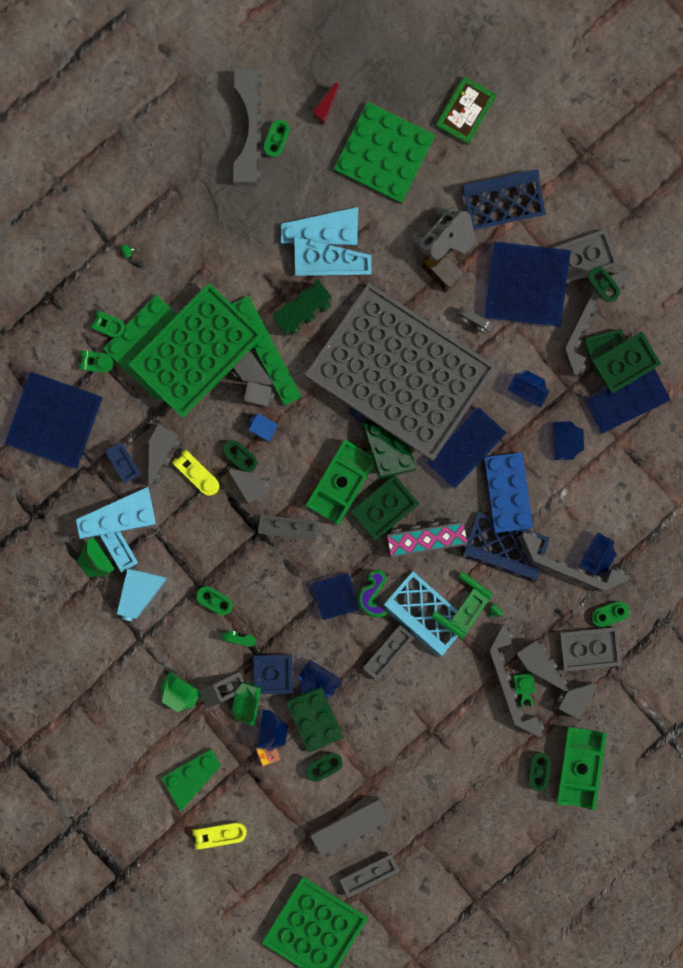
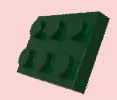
(626, 362)
(388, 452)
(385, 507)
(314, 719)

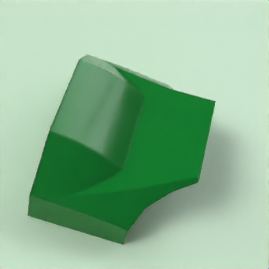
(93, 560)
(178, 693)
(246, 703)

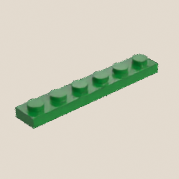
(269, 355)

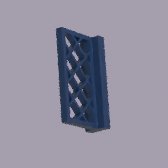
(501, 183)
(496, 561)

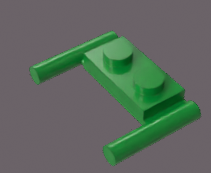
(468, 610)

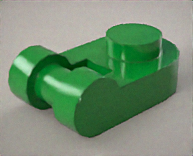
(113, 328)
(102, 362)
(231, 636)

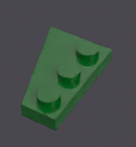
(191, 777)

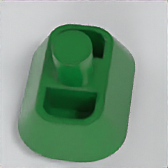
(126, 251)
(495, 610)

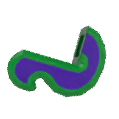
(369, 592)

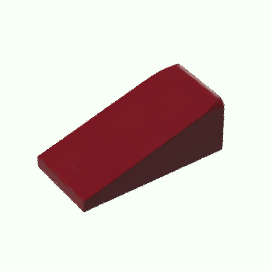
(323, 108)

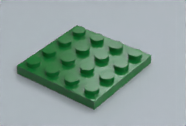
(384, 152)
(138, 335)
(314, 927)

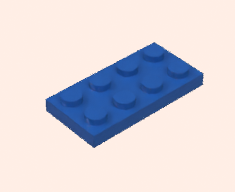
(508, 493)

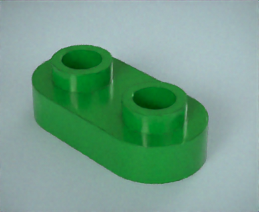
(276, 139)
(214, 601)
(610, 613)

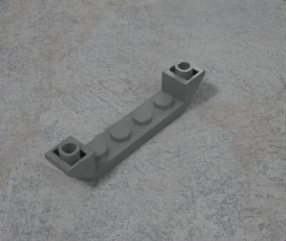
(574, 360)
(530, 546)
(529, 724)

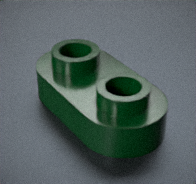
(604, 284)
(240, 456)
(324, 766)
(541, 771)

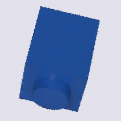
(262, 427)

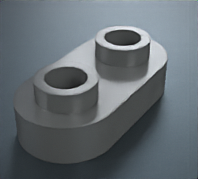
(480, 323)

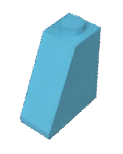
(138, 592)

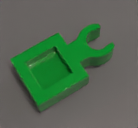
(524, 685)

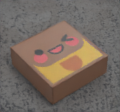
(268, 757)

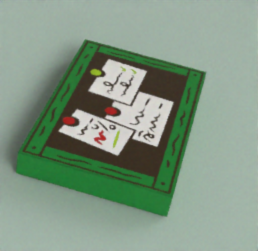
(466, 110)

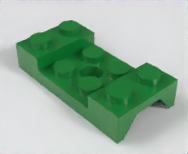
(335, 501)
(581, 747)

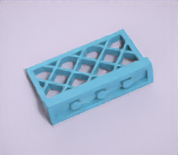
(411, 623)

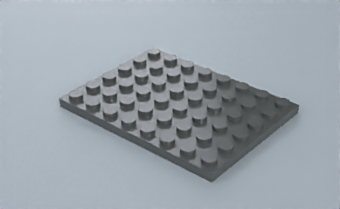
(400, 371)

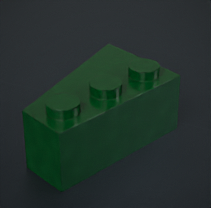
(303, 308)

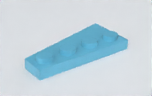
(332, 229)
(325, 259)
(123, 515)

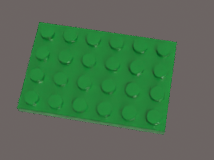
(196, 350)

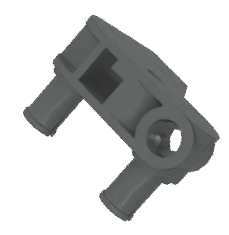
(451, 231)

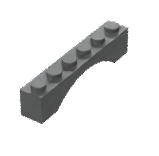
(246, 87)

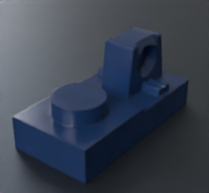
(122, 462)

